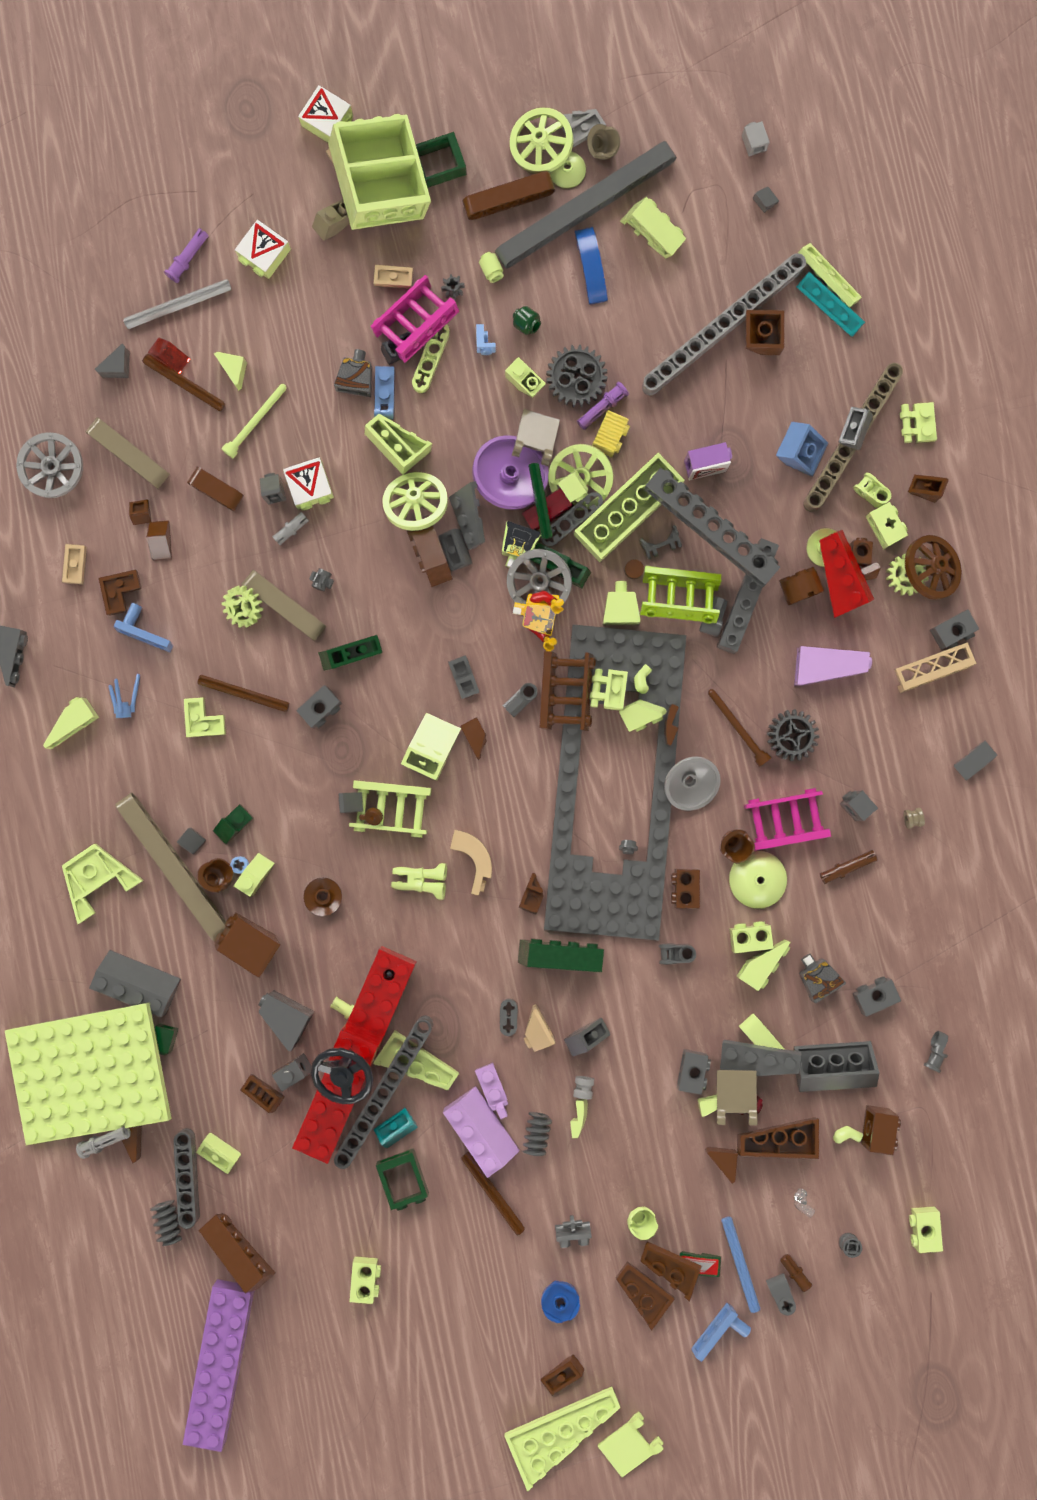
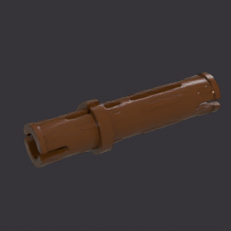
(841, 870)

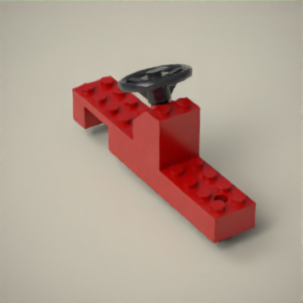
(353, 1056)

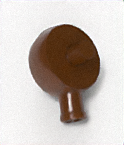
(372, 816)

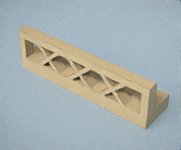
(938, 674)

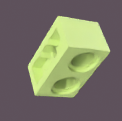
(751, 942)
(360, 1279)

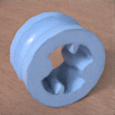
(241, 859)

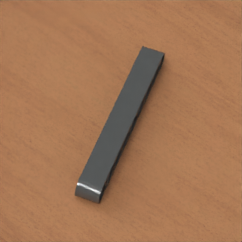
(380, 1100)

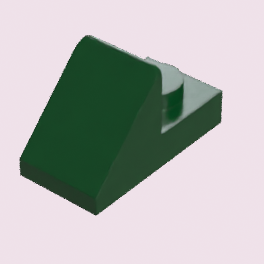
(232, 824)

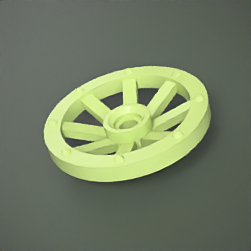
(542, 143)
(596, 453)
(415, 499)

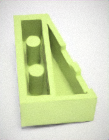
(655, 227)
(397, 444)

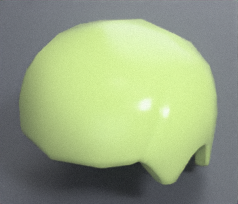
(642, 1223)

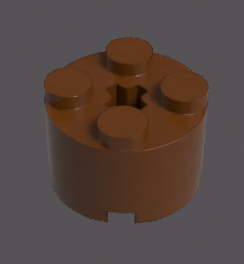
(801, 585)

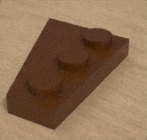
(674, 1268)
(645, 1294)

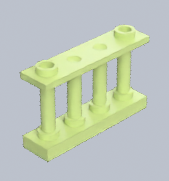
(401, 791)

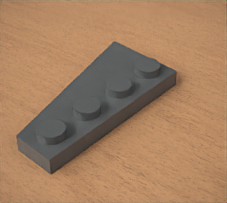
(759, 1058)

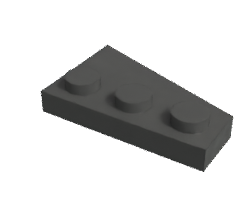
(466, 512)

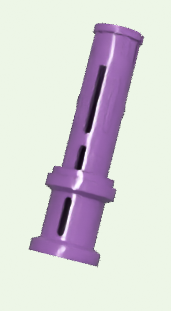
(182, 261)
(609, 400)

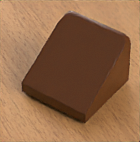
(140, 512)

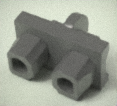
(573, 1231)

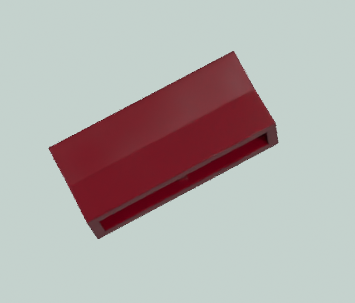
(556, 504)

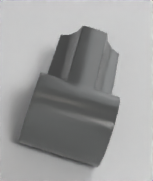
(714, 628)
(519, 700)

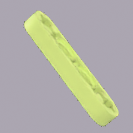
(434, 358)

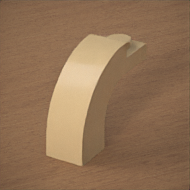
(477, 851)

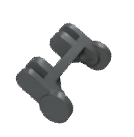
(674, 536)

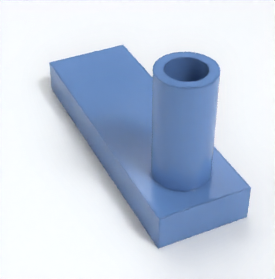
(128, 629)
(724, 1319)

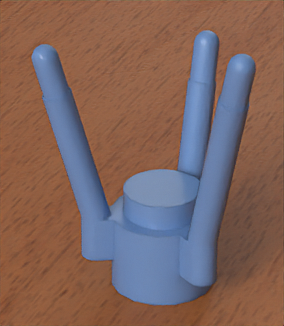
(123, 709)

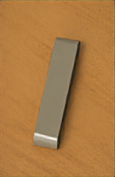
(127, 453)
(284, 605)

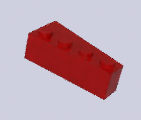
(844, 577)

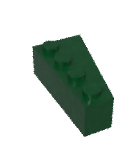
(560, 956)

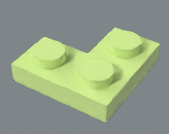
(197, 722)

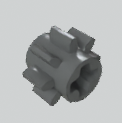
(452, 292)
(321, 579)

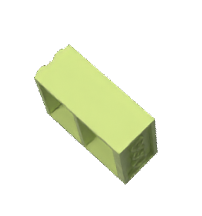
(379, 171)

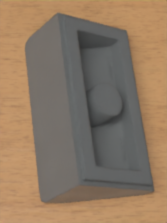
(856, 428)
(455, 549)

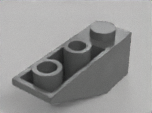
(11, 657)

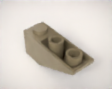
(331, 220)

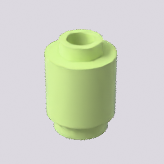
(491, 267)

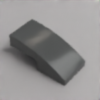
(463, 676)
(975, 760)

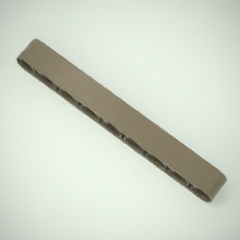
(836, 459)
(171, 865)

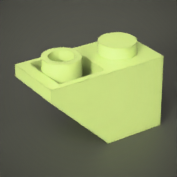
(524, 378)
(640, 713)

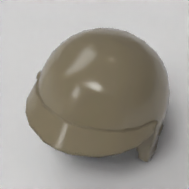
(603, 141)

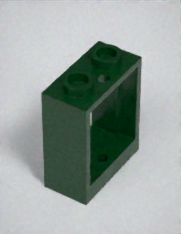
(438, 143)
(396, 1160)

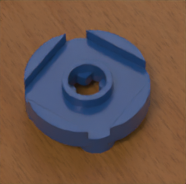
(549, 1304)

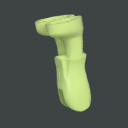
(417, 882)

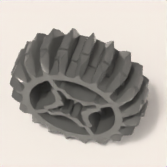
(809, 731)

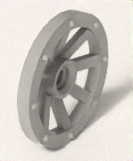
(47, 462)
(533, 578)

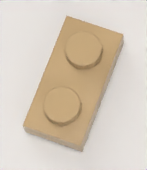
(393, 276)
(74, 564)

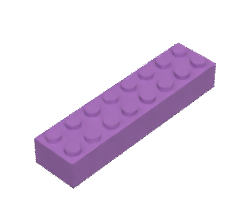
(218, 1366)

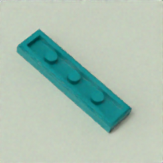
(830, 304)

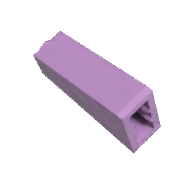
(826, 664)

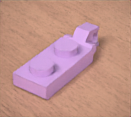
(493, 1089)

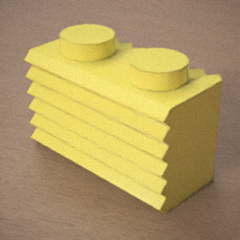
(610, 433)

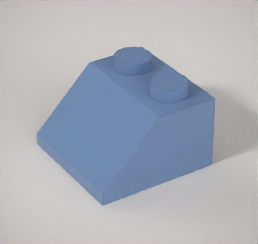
(802, 448)

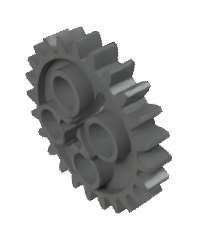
(570, 391)

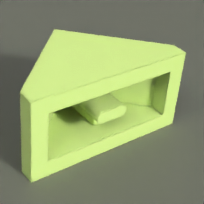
(234, 367)

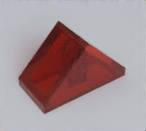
(169, 354)

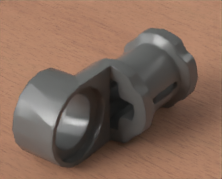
(937, 1056)

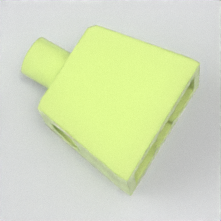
(621, 606)

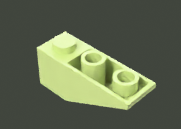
(759, 967)

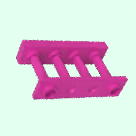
(427, 330)
(799, 834)

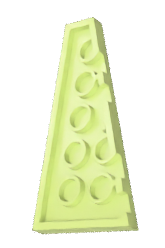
(554, 1436)

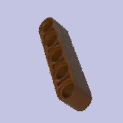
(508, 195)

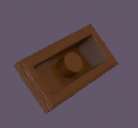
(563, 1375)

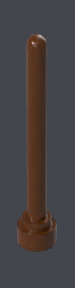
(760, 756)

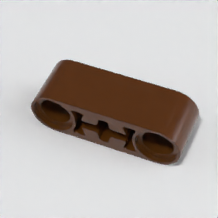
(215, 488)

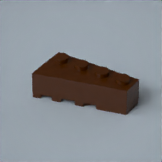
(236, 1253)

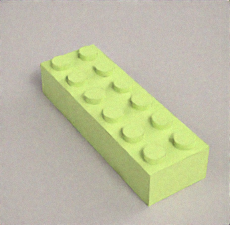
(623, 511)

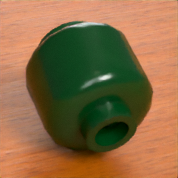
(526, 320)

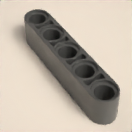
(183, 1187)

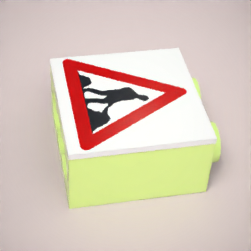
(324, 111)
(262, 249)
(308, 484)

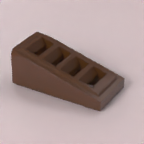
(272, 1093)

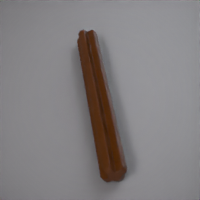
(183, 382)
(243, 693)
(493, 1194)

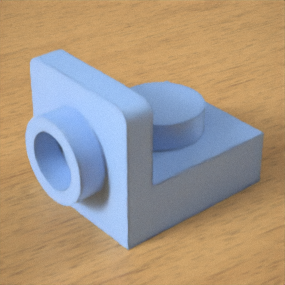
(482, 341)

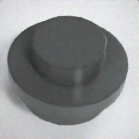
(628, 846)

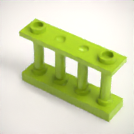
(680, 578)

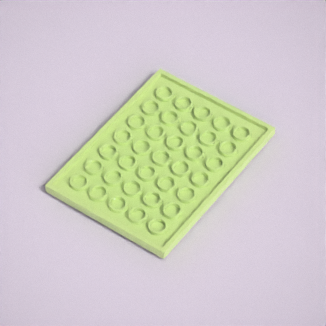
(88, 1074)

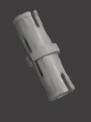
(290, 528)

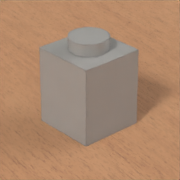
(755, 138)

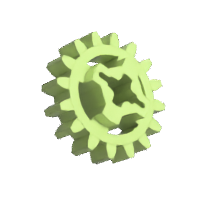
(899, 564)
(242, 606)

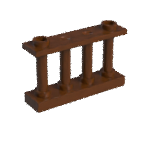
(550, 681)

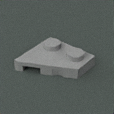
(581, 124)

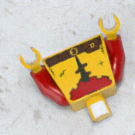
(540, 615)

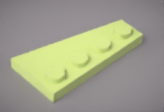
(424, 1067)

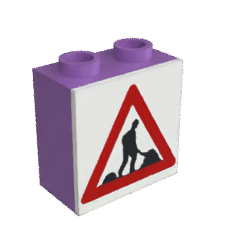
(707, 461)

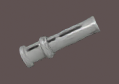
(96, 1143)

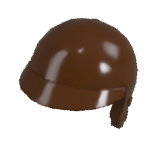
(737, 846)
(215, 875)

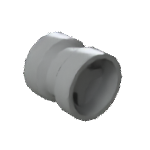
(583, 1087)

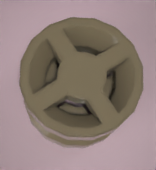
(914, 818)

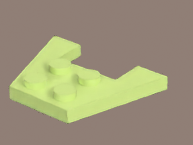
(89, 872)

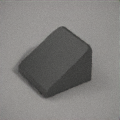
(765, 199)
(191, 840)

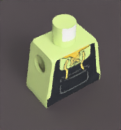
(518, 540)

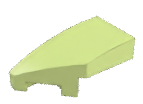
(578, 1123)

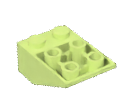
(431, 746)

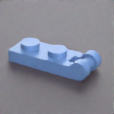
(384, 391)

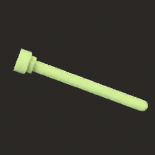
(232, 447)

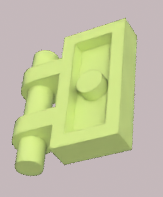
(923, 420)
(615, 689)

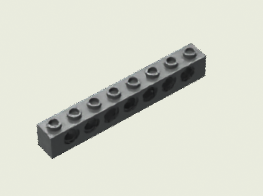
(714, 538)

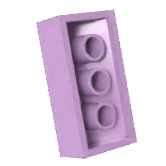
(481, 1131)

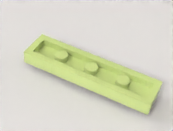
(829, 274)

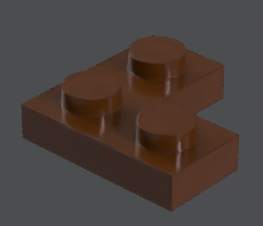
(114, 587)

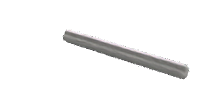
(177, 304)

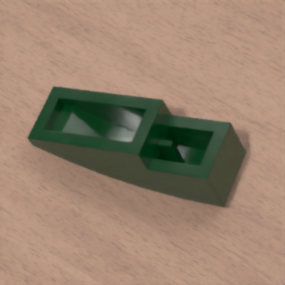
(578, 572)

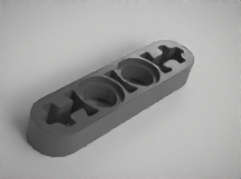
(574, 521)

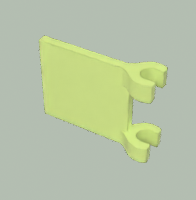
(627, 1446)

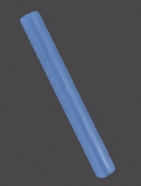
(740, 1264)

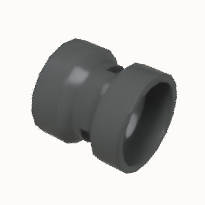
(847, 1241)

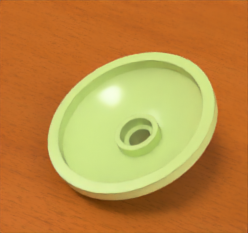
(745, 885)

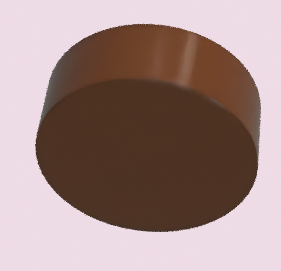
(634, 569)

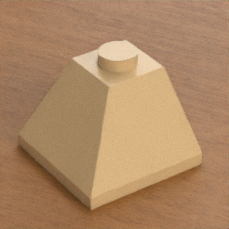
(537, 1031)

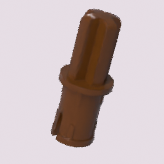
(796, 1273)

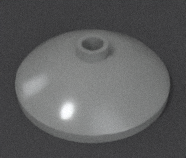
(695, 791)

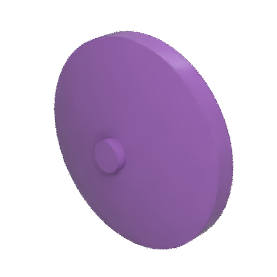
(506, 478)

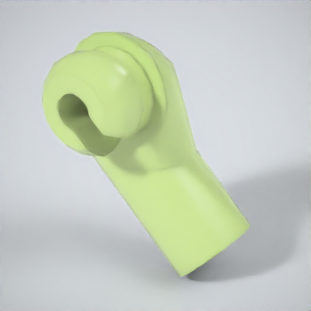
(640, 679)
(845, 1133)

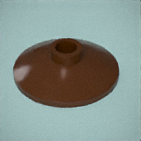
(315, 903)

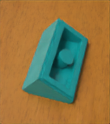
(395, 1128)

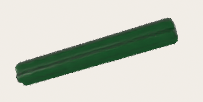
(540, 500)

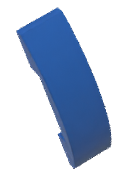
(591, 265)

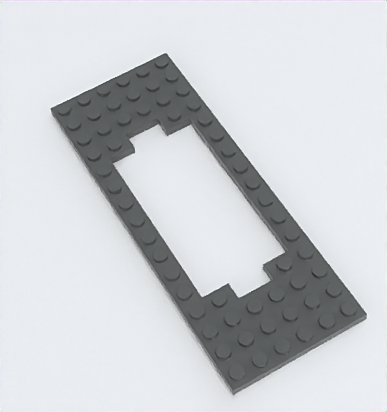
(607, 902)

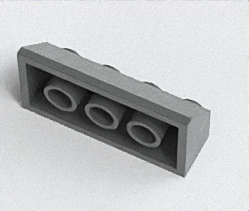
(135, 983)
(837, 1066)

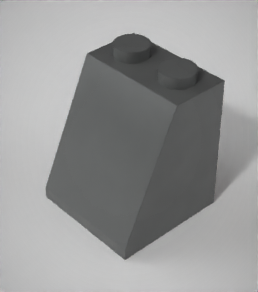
(285, 1017)

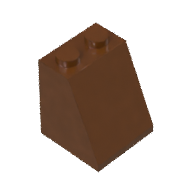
(247, 944)

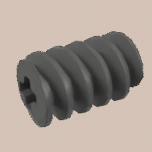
(538, 1134)
(166, 1222)

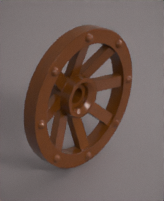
(935, 566)

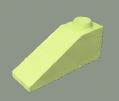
(72, 720)

